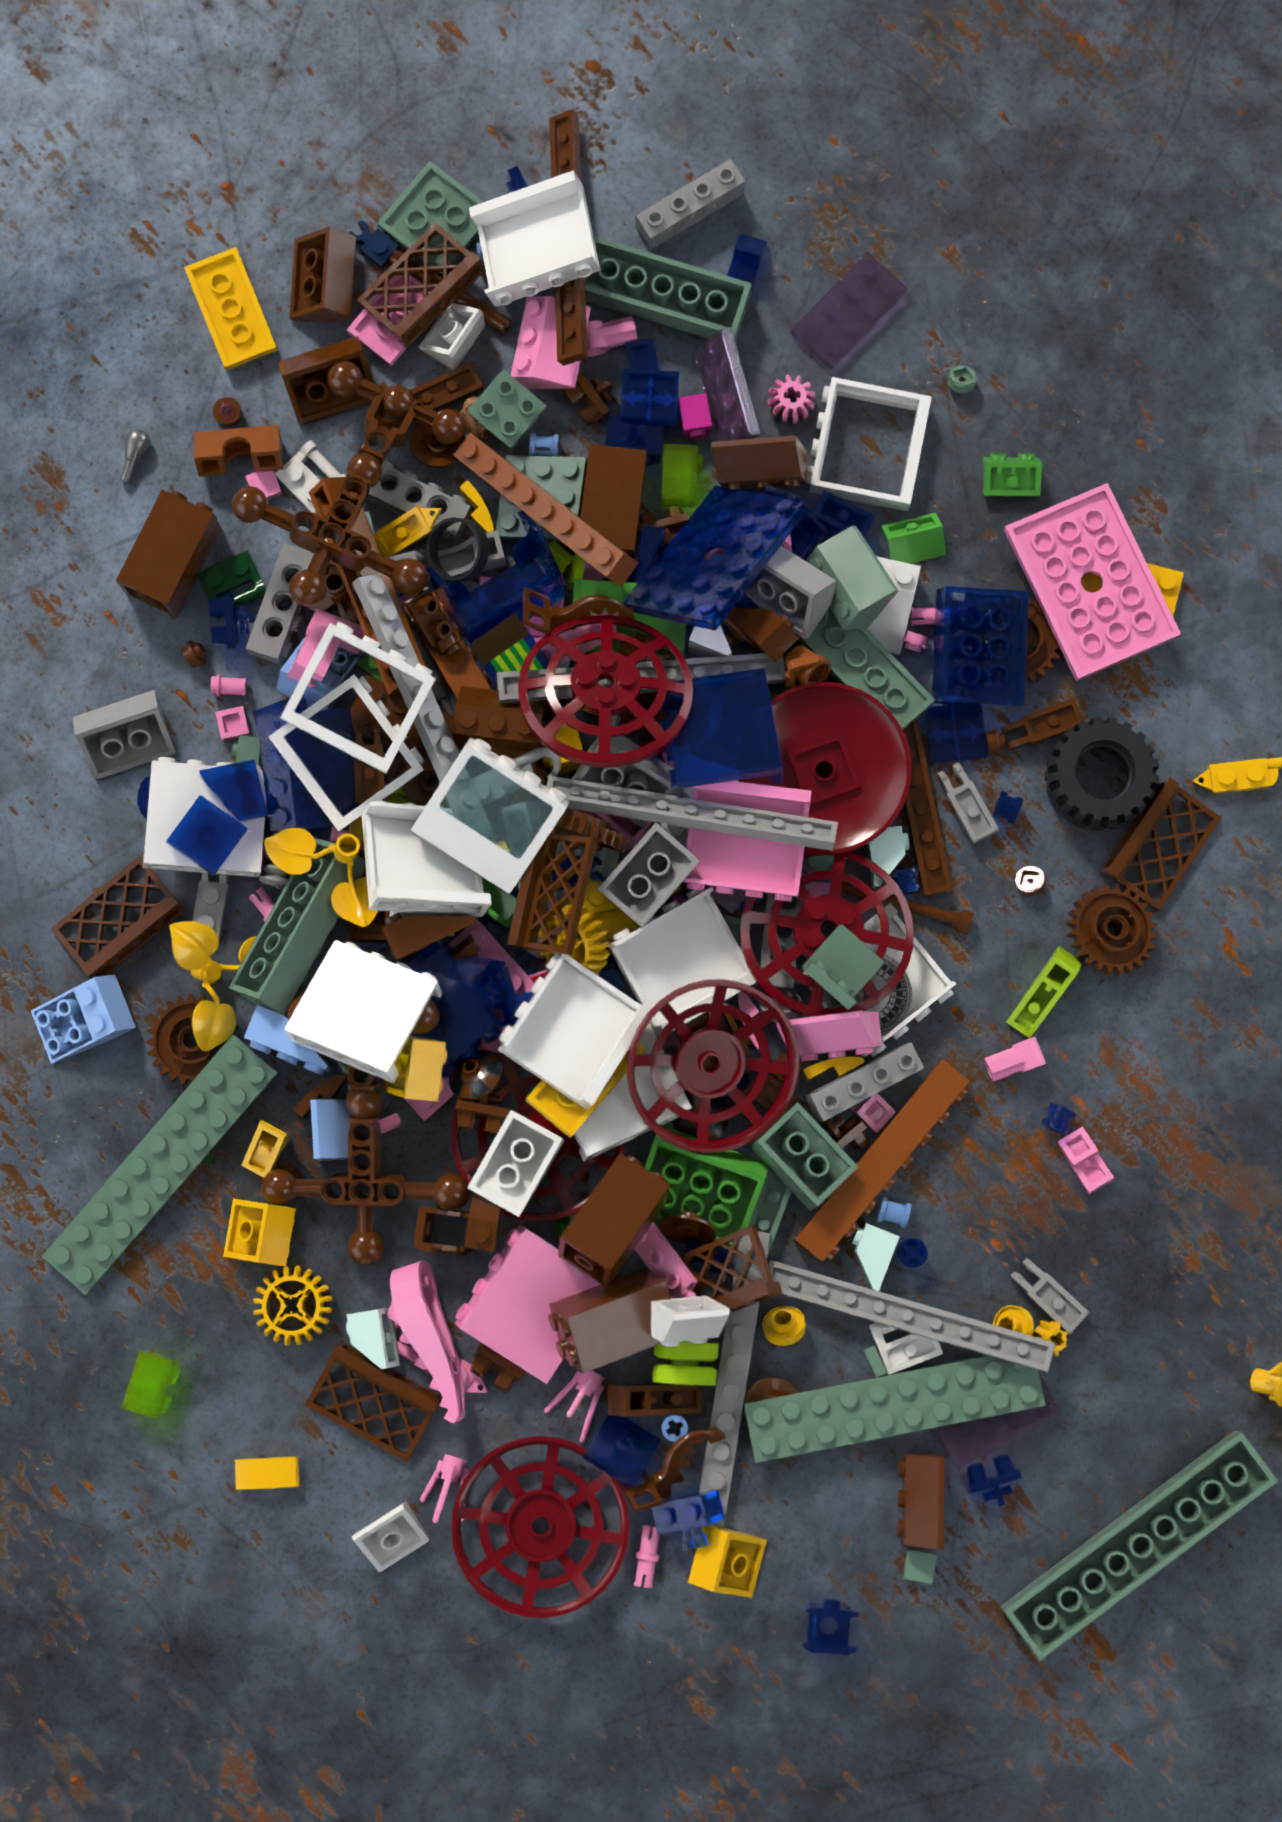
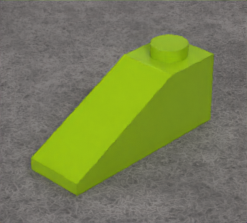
(1044, 992)

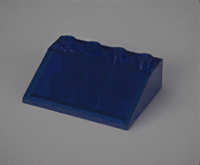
(980, 646)
(286, 796)

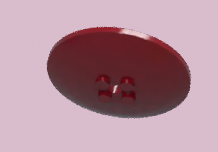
(861, 745)

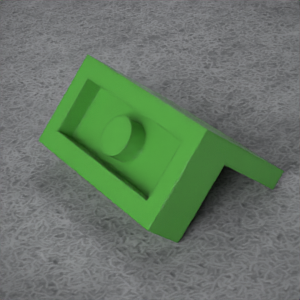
(915, 539)
(502, 903)

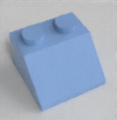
(330, 1129)

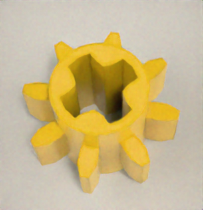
(1051, 1333)

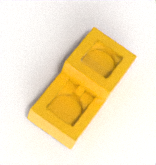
(481, 514)
(839, 1065)
(267, 1473)

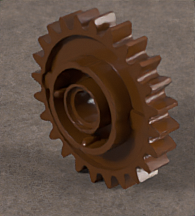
(1040, 644)
(581, 824)
(1096, 943)
(170, 1041)

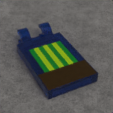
(506, 648)

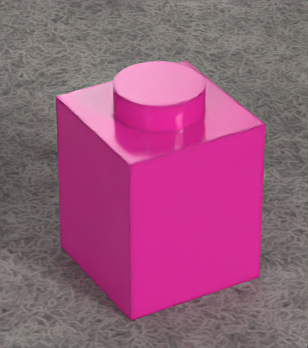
(695, 416)

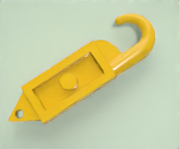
(406, 530)
(1240, 775)

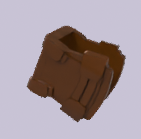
(424, 1231)

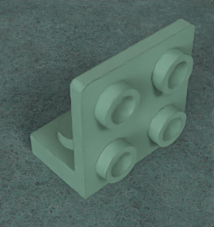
(507, 410)
(843, 965)

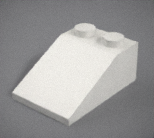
(893, 620)
(515, 1163)

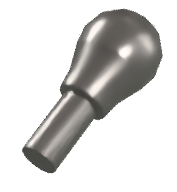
(136, 445)
(440, 693)

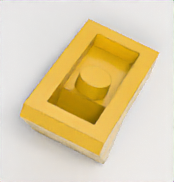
(265, 1149)

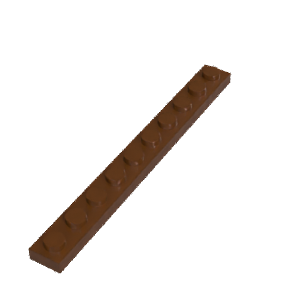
(570, 297)

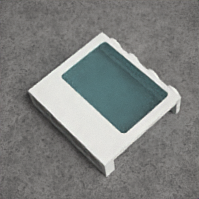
(490, 814)
(361, 1009)

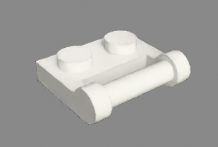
(299, 477)
(903, 1351)

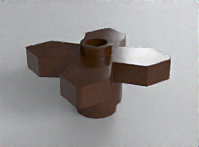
(335, 595)

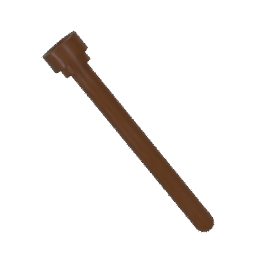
(959, 920)

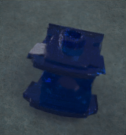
(831, 1643)

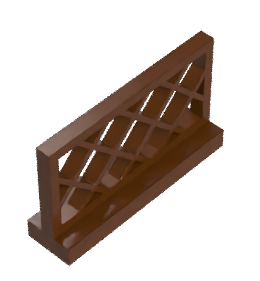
(441, 294)
(1140, 830)
(535, 890)
(126, 941)
(742, 1295)
(387, 1379)

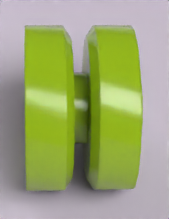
(685, 1364)

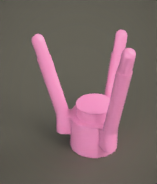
(588, 1383)
(451, 1470)

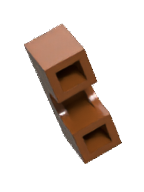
(218, 447)

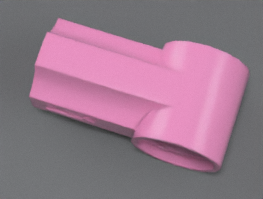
(609, 334)
(1021, 1057)

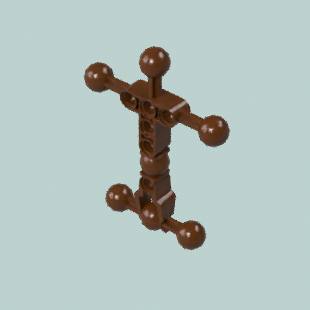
(363, 473)
(364, 1105)

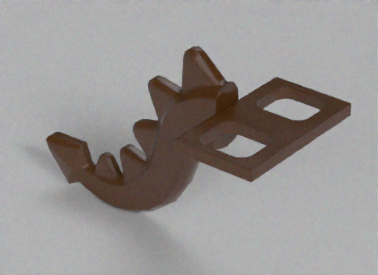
(578, 609)
(661, 1482)

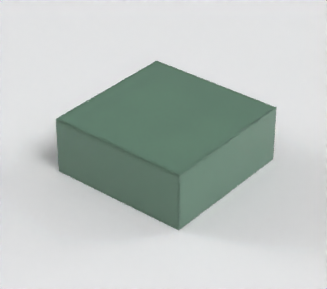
(874, 1361)
(919, 1566)

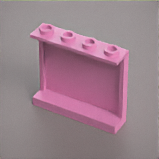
(743, 861)
(514, 1301)

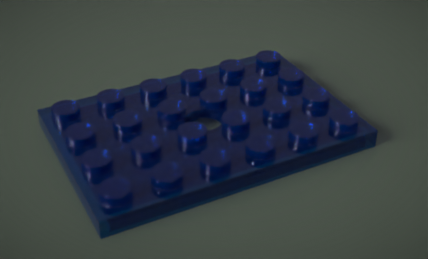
(703, 591)

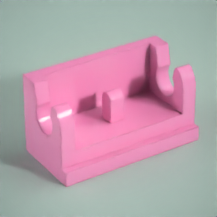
(306, 652)

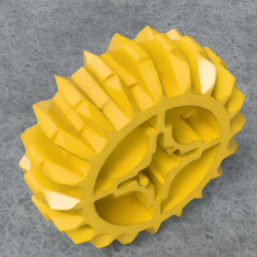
(590, 940)
(302, 1315)

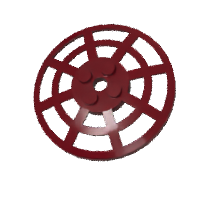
(605, 700)
(809, 938)
(724, 1076)
(559, 1186)
(537, 1546)

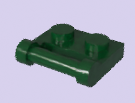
(231, 575)

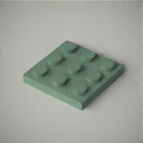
(431, 200)
(557, 475)

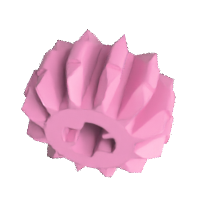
(798, 392)

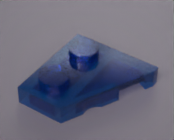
(237, 789)

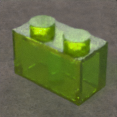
(680, 474)
(150, 1384)

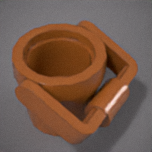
(805, 667)

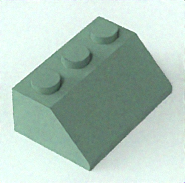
(861, 580)
(804, 1156)

